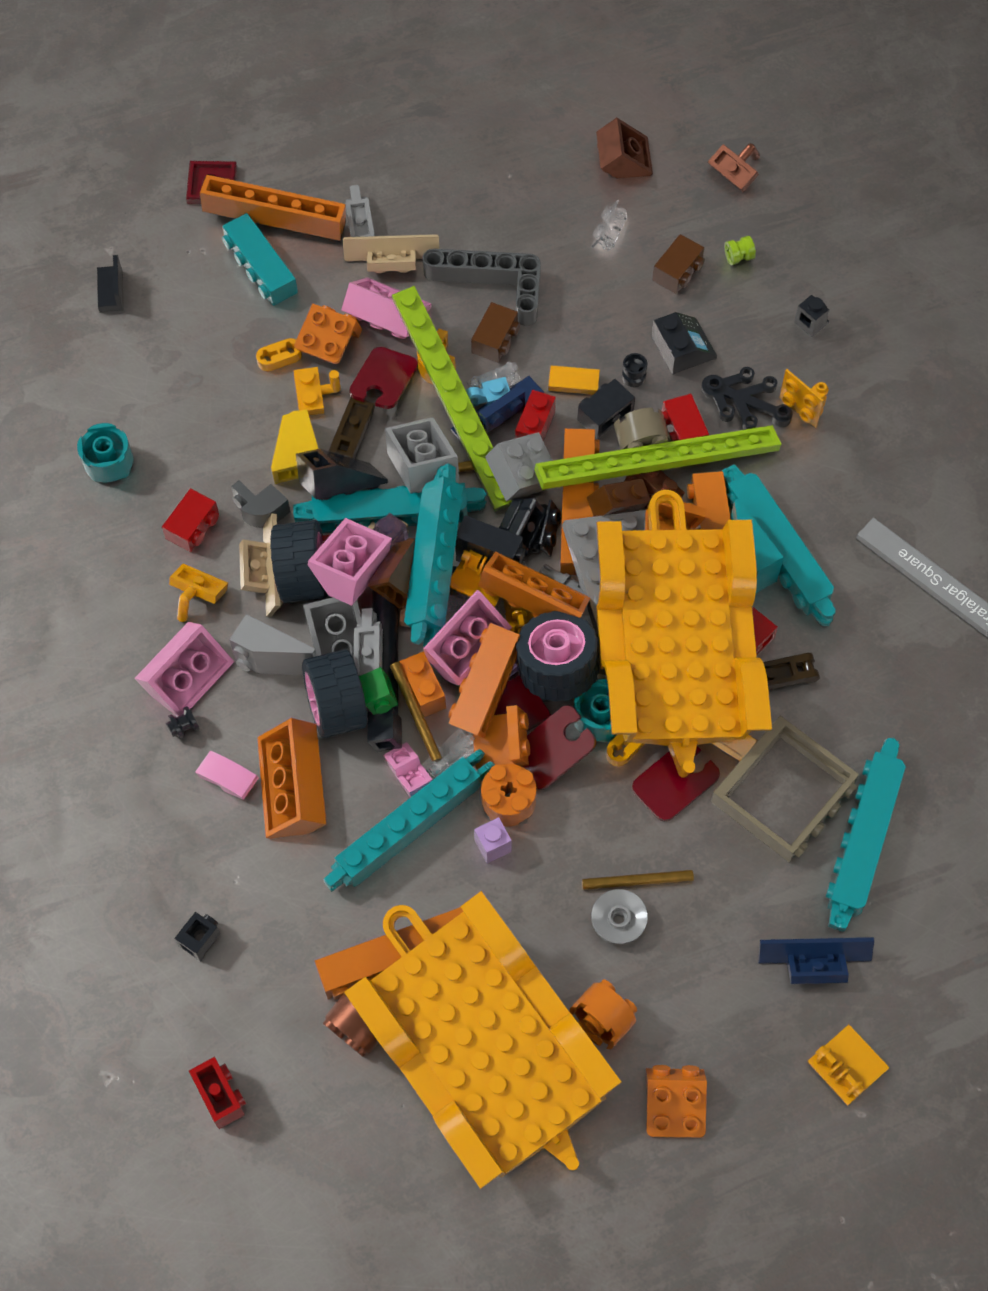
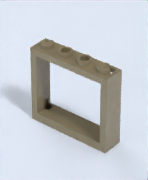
(813, 751)

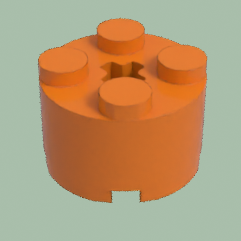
(512, 780)
(604, 1014)

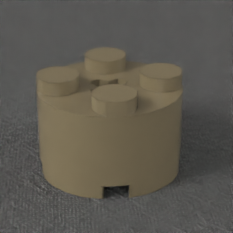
(641, 428)

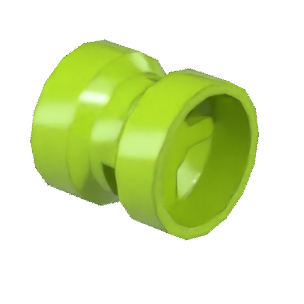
(740, 250)

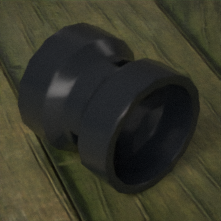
(634, 370)

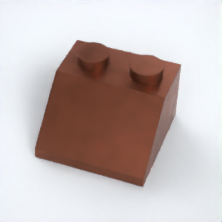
(623, 150)

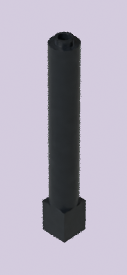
(386, 728)

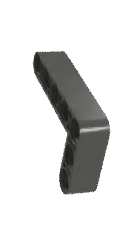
(490, 268)

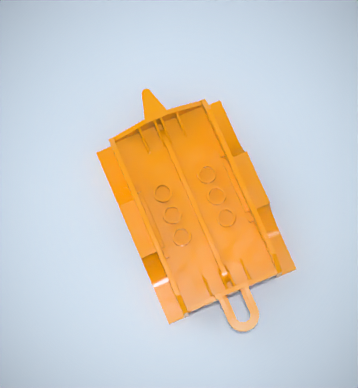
(680, 633)
(484, 1041)

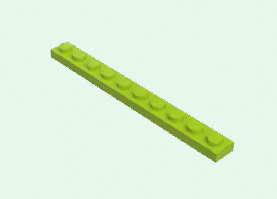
(449, 390)
(656, 457)

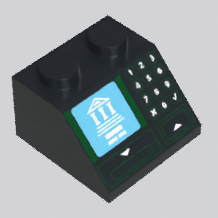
(681, 342)

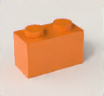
(424, 684)

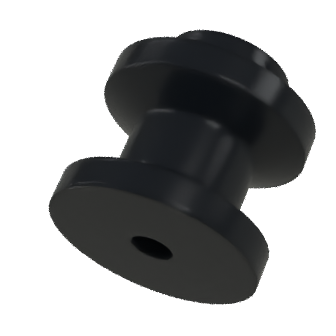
(179, 724)

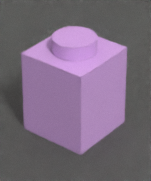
(493, 840)

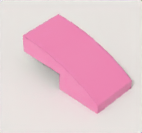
(408, 769)
(227, 774)

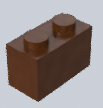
(678, 264)
(495, 332)
(619, 498)

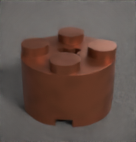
(345, 1020)

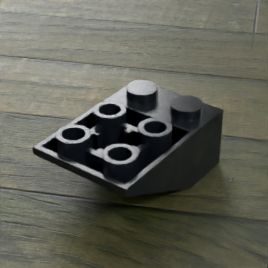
(332, 474)

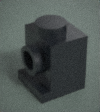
(814, 309)
(195, 925)

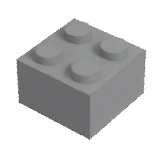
(514, 465)

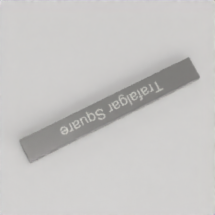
(926, 574)

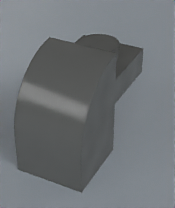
(258, 508)

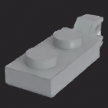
(359, 214)
(368, 643)

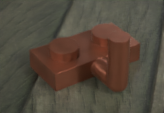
(734, 166)

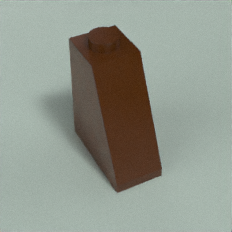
(394, 573)

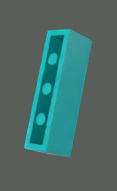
(259, 259)

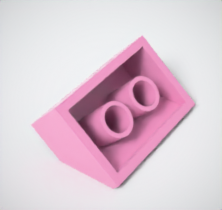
(374, 303)
(349, 560)
(460, 638)
(184, 668)

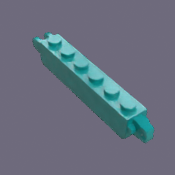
(375, 504)
(433, 555)
(799, 568)
(407, 822)
(866, 837)

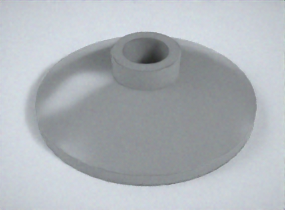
(623, 904)

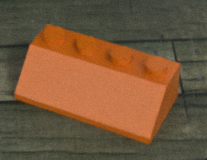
(529, 588)
(291, 779)

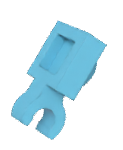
(490, 391)

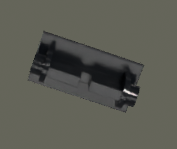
(546, 537)

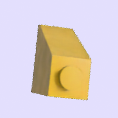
(294, 437)

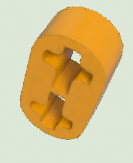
(278, 354)
(628, 752)

